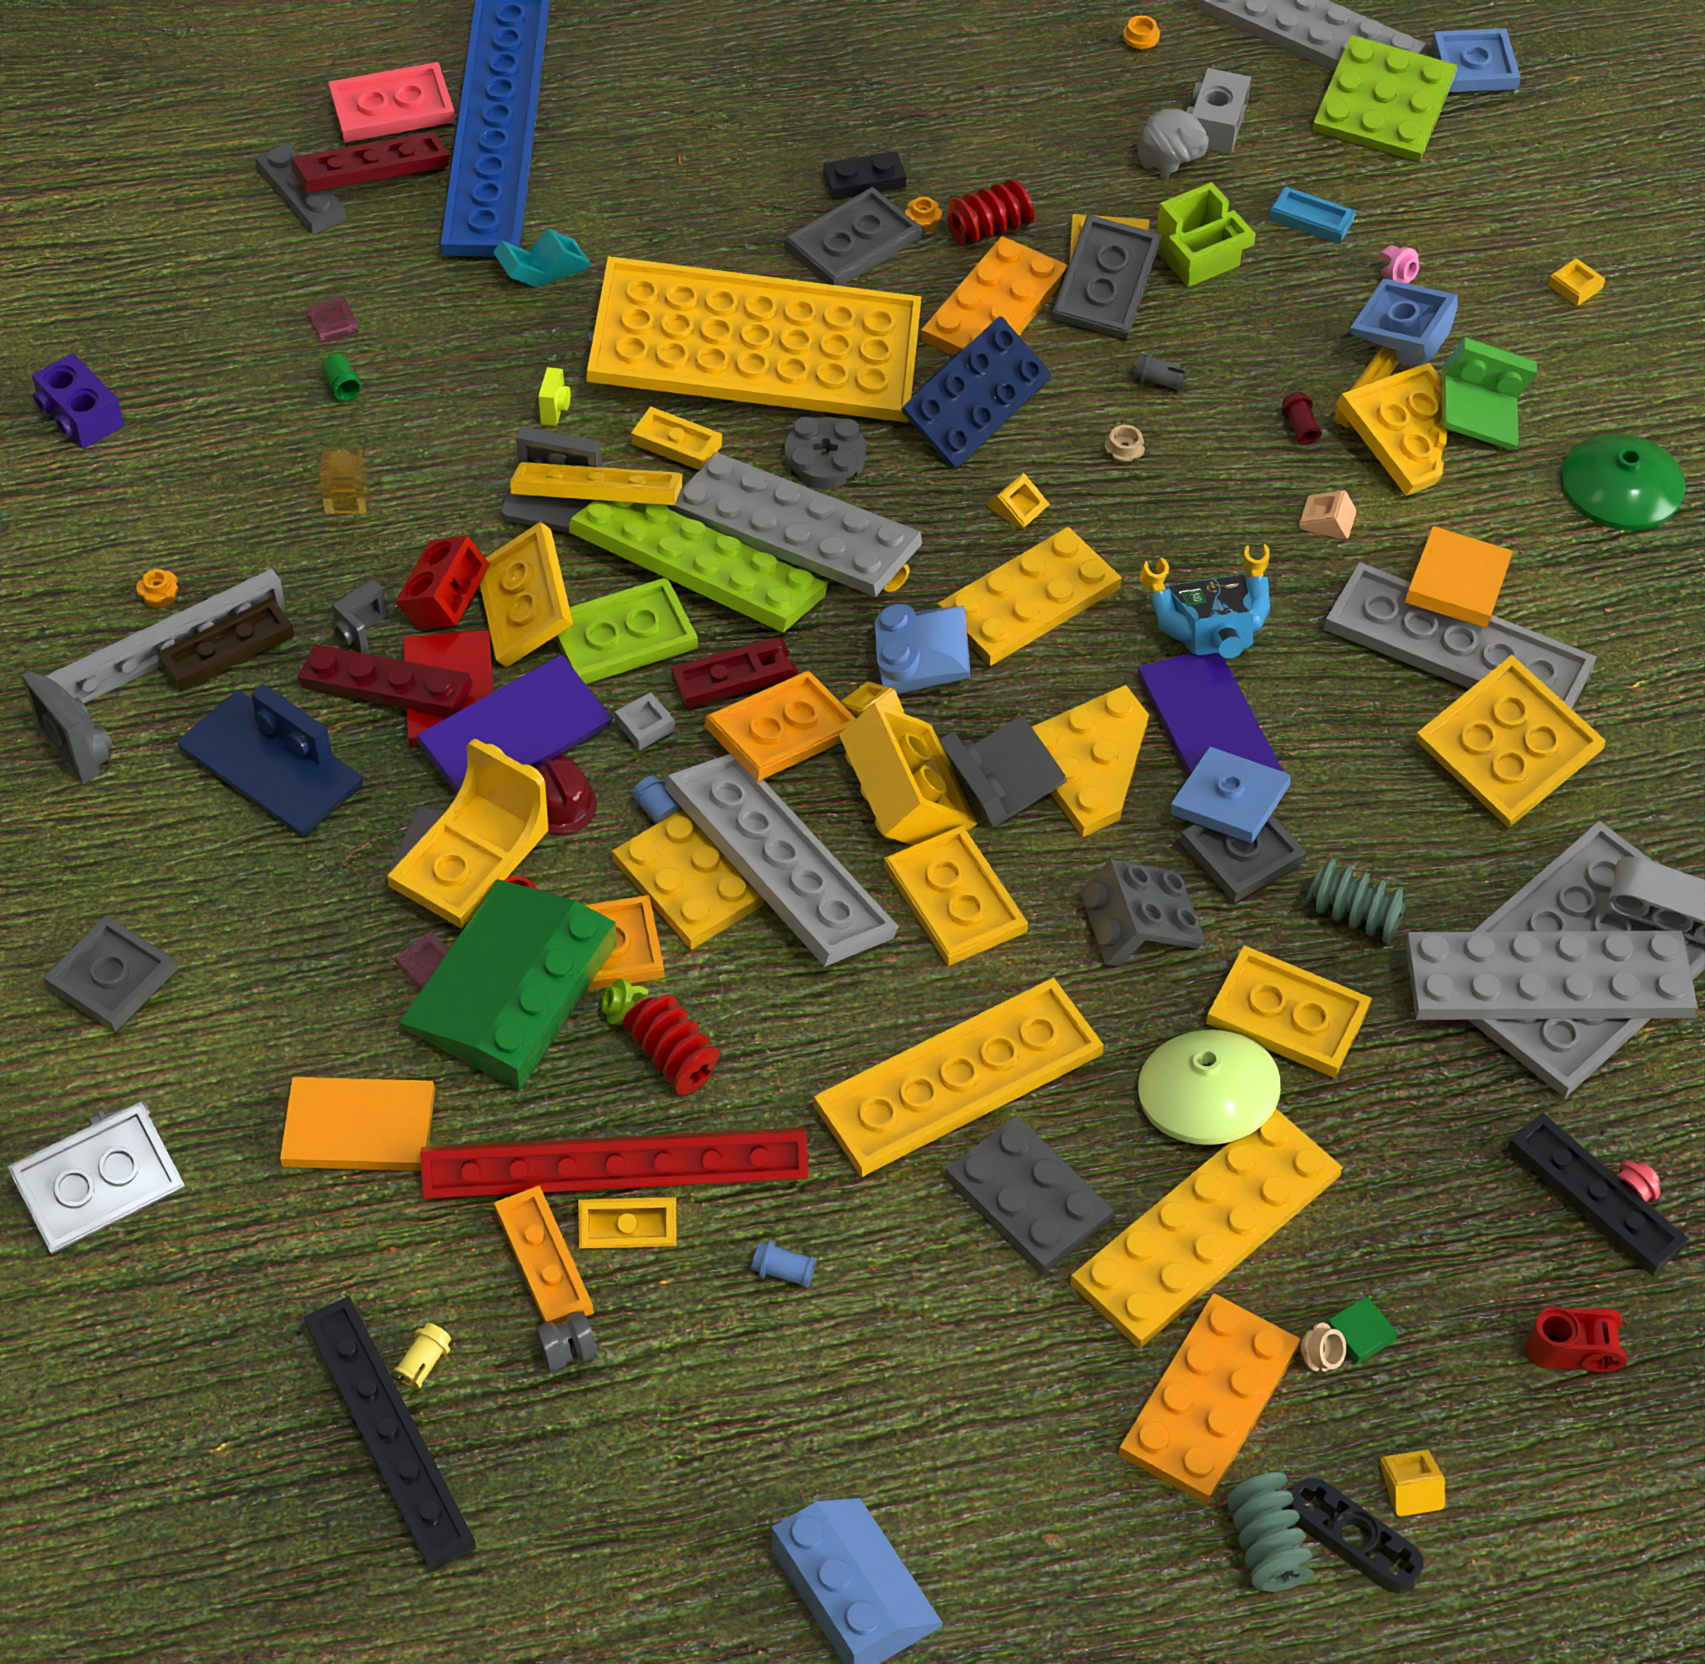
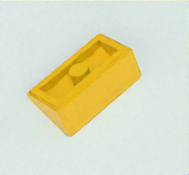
(627, 1222)

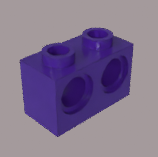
(77, 401)

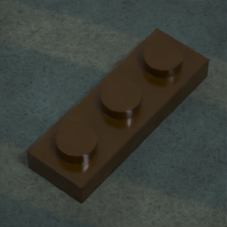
(225, 644)

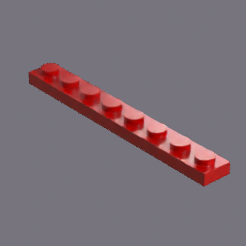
(614, 1162)

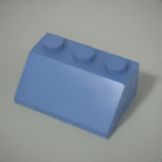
(852, 1581)

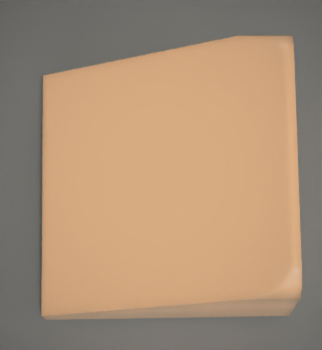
(1329, 514)

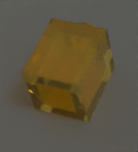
(344, 481)

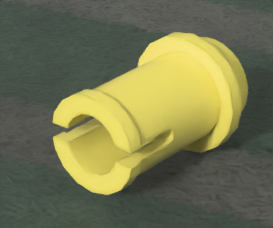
(422, 1355)

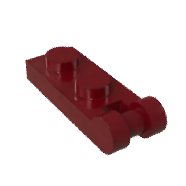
(733, 672)

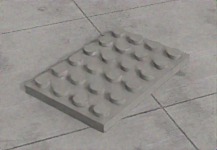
(1571, 897)

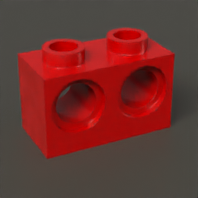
(442, 583)

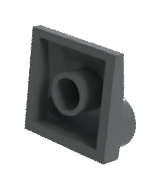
(67, 726)

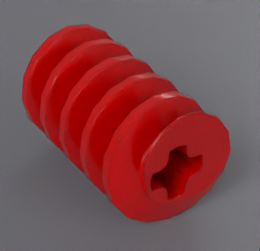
(989, 208)
(672, 1042)

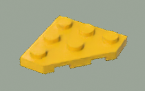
(1402, 424)
(1098, 754)

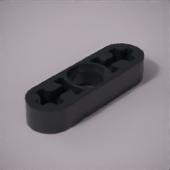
(1359, 1557)

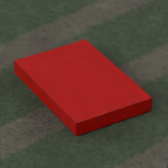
(453, 651)

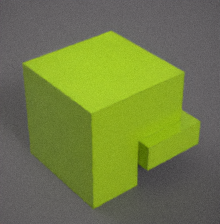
(1201, 234)

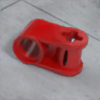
(1586, 1340)

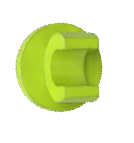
(620, 999)

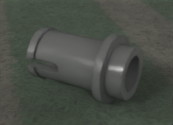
(1159, 371)

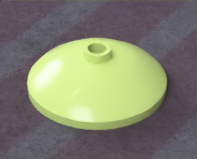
(1209, 1087)

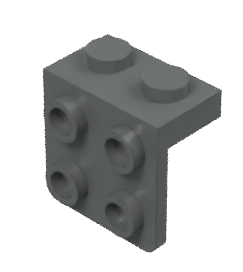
(550, 448)
(1137, 905)

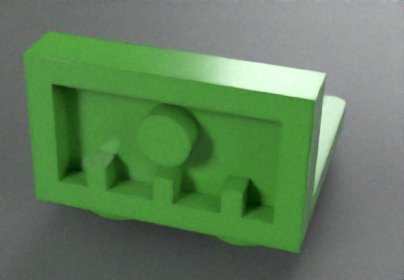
(1483, 391)

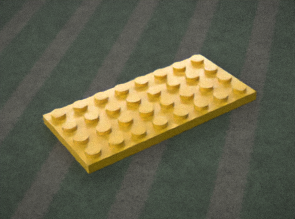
(755, 339)

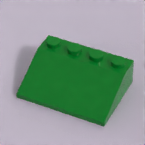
(511, 980)

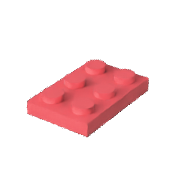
(391, 102)

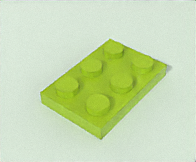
(626, 631)

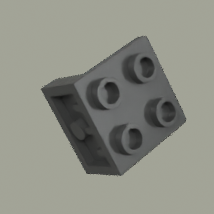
(1004, 769)

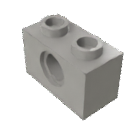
(1221, 107)

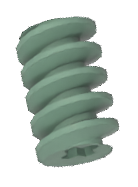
(1357, 899)
(1266, 1533)

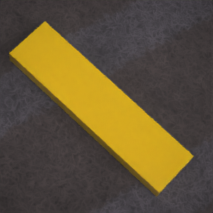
(596, 483)

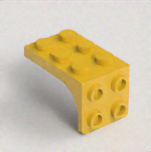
(478, 838)

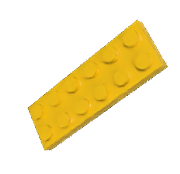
(957, 1076)
(1204, 1228)

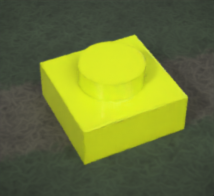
(553, 396)

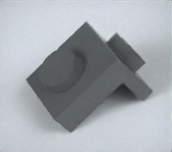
(358, 612)

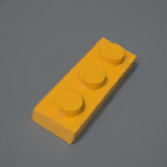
(543, 1256)

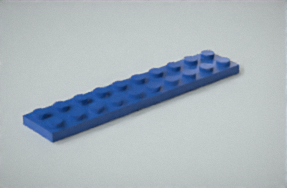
(495, 127)

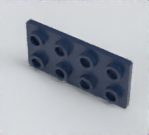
(975, 392)
(273, 757)

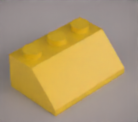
(905, 776)

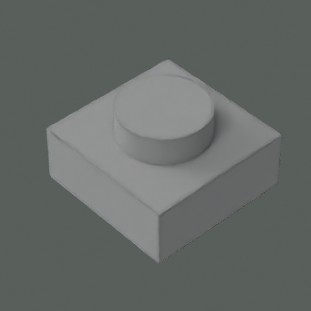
(645, 721)

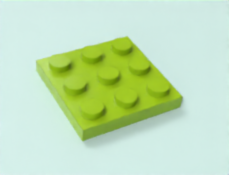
(1385, 98)

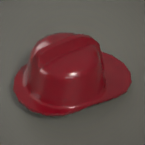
(568, 796)

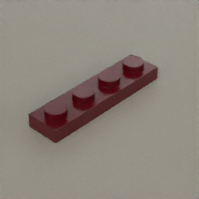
(369, 162)
(385, 680)

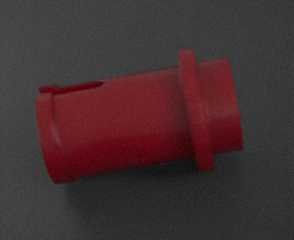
(1298, 410)

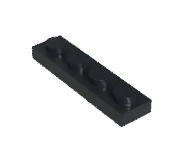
(1598, 1194)

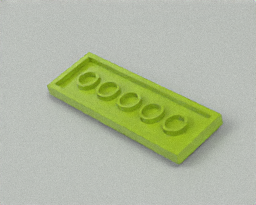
(701, 560)

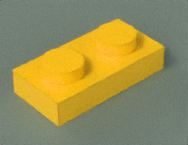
(676, 438)

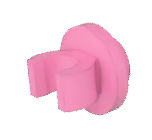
(1403, 263)

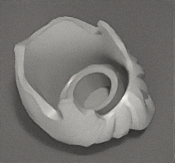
(1171, 139)

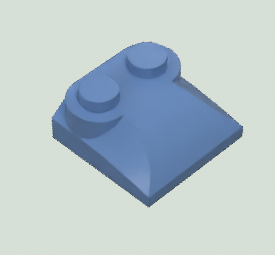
(1407, 320)
(921, 647)

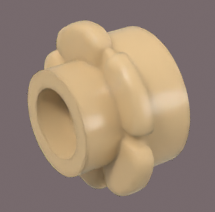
(1125, 443)
(1323, 1348)

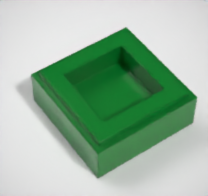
(1363, 1329)

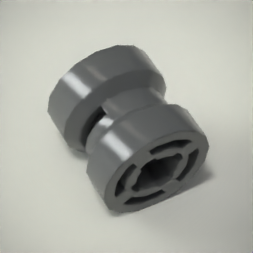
(555, 1346)

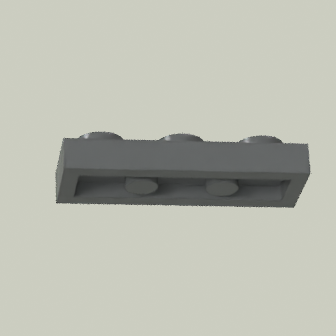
(315, 209)

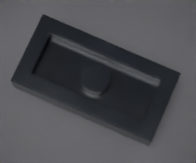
(856, 175)

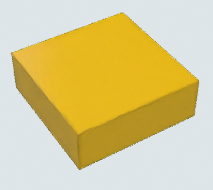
(1576, 282)

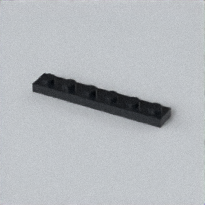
(390, 1434)

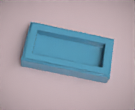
(1312, 215)

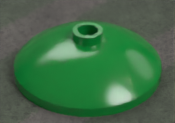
(1623, 481)

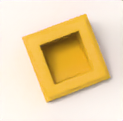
(1019, 502)
(869, 693)
(1413, 1482)

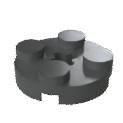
(820, 433)

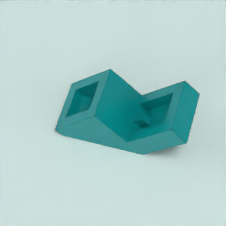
(547, 261)

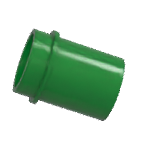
(341, 377)

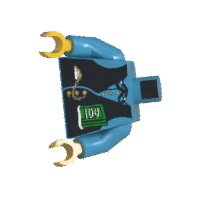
(1212, 612)

